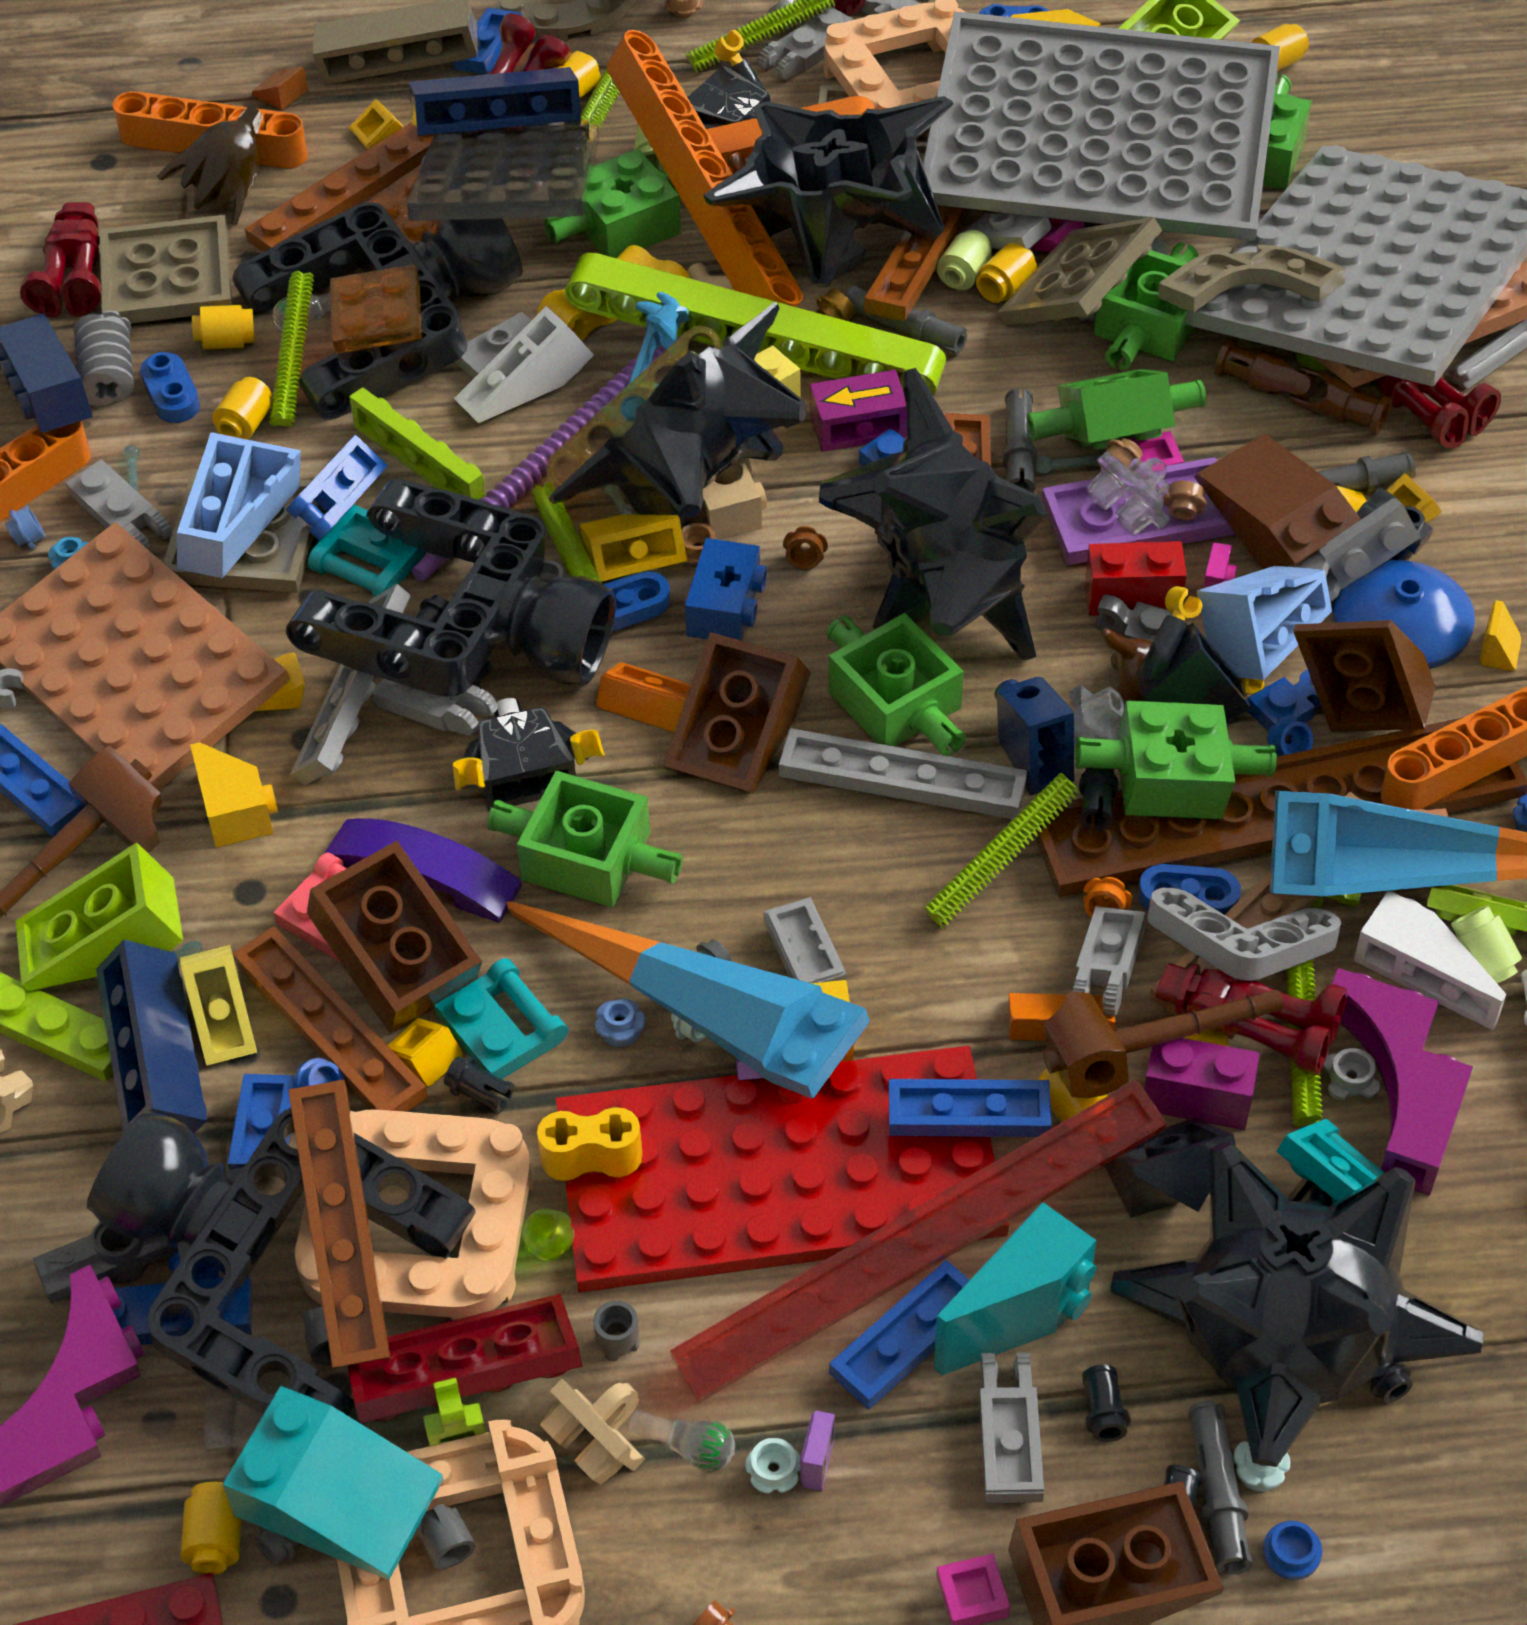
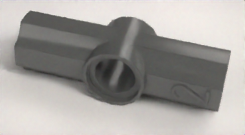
(96, 1250)

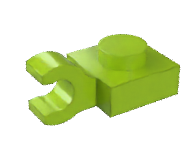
(452, 1418)

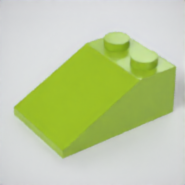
(86, 921)

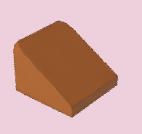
(282, 87)

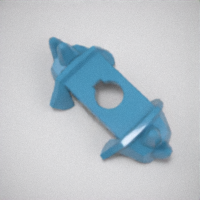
(662, 329)

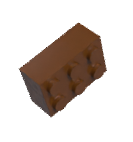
(393, 936)

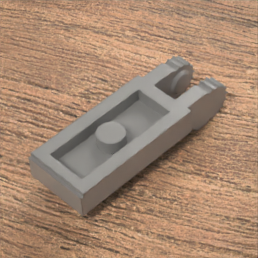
(801, 47)
(113, 499)
(1364, 546)
(434, 710)
(1110, 954)
(1010, 1434)

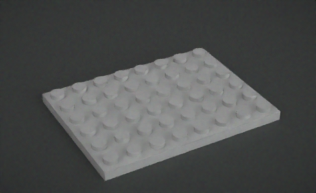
(1103, 125)
(1418, 257)

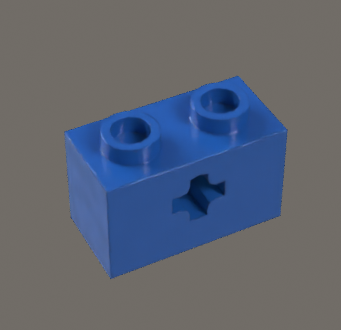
(725, 590)

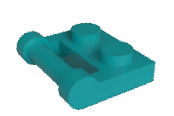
(359, 538)
(488, 1031)
(1327, 1159)

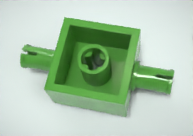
(1286, 134)
(624, 207)
(1138, 318)
(1116, 406)
(896, 682)
(1175, 759)
(584, 839)

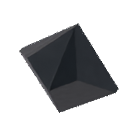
(1168, 1168)

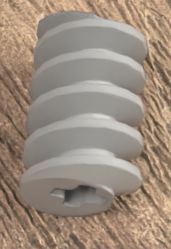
(103, 359)

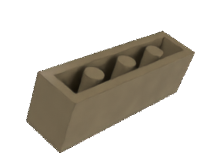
(395, 40)

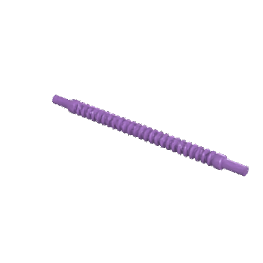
(535, 466)

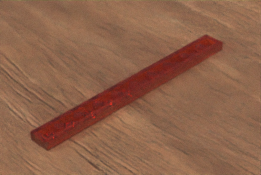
(916, 1241)

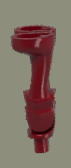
(516, 36)
(69, 244)
(1457, 414)
(1213, 987)

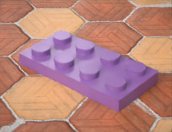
(1082, 522)

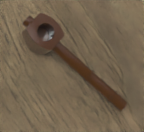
(112, 795)
(1094, 1056)

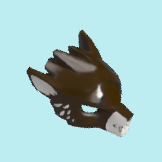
(221, 163)

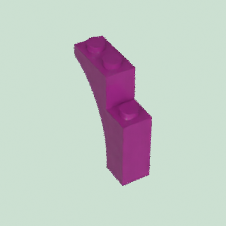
(1420, 1085)
(50, 1429)

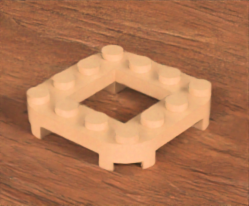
(853, 43)
(490, 1244)
(528, 1476)

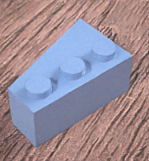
(233, 501)
(1255, 616)

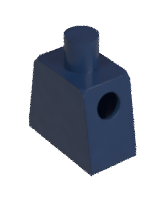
(1032, 721)

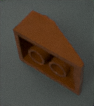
(1276, 502)
(1367, 675)
(736, 712)
(1114, 1560)

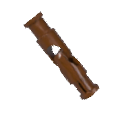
(1275, 376)

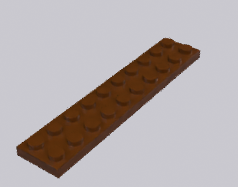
(1140, 842)

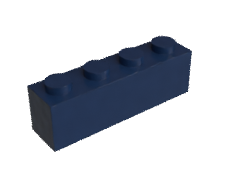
(494, 101)
(42, 374)
(150, 1035)

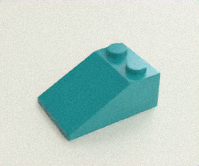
(1019, 1292)
(330, 1484)

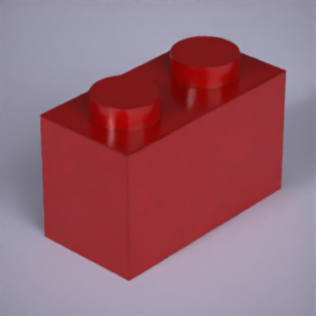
(1133, 572)

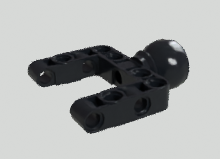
(458, 256)
(501, 600)
(163, 1186)

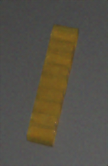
(612, 416)

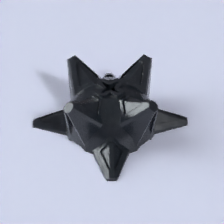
(836, 176)
(695, 428)
(946, 527)
(1297, 1296)

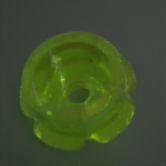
(539, 1228)

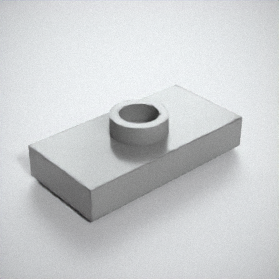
(1012, 228)
(489, 344)
(803, 942)

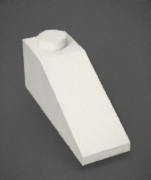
(531, 365)
(1425, 956)

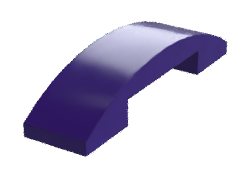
(447, 866)

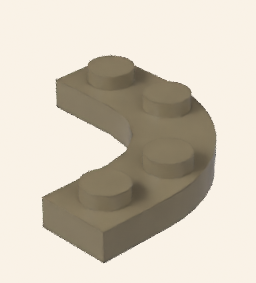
(568, 18)
(1273, 265)

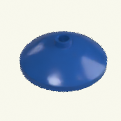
(1418, 601)

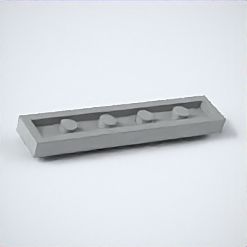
(338, 712)
(903, 773)

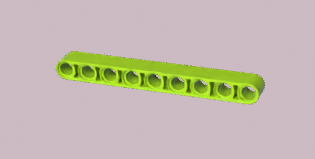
(805, 337)

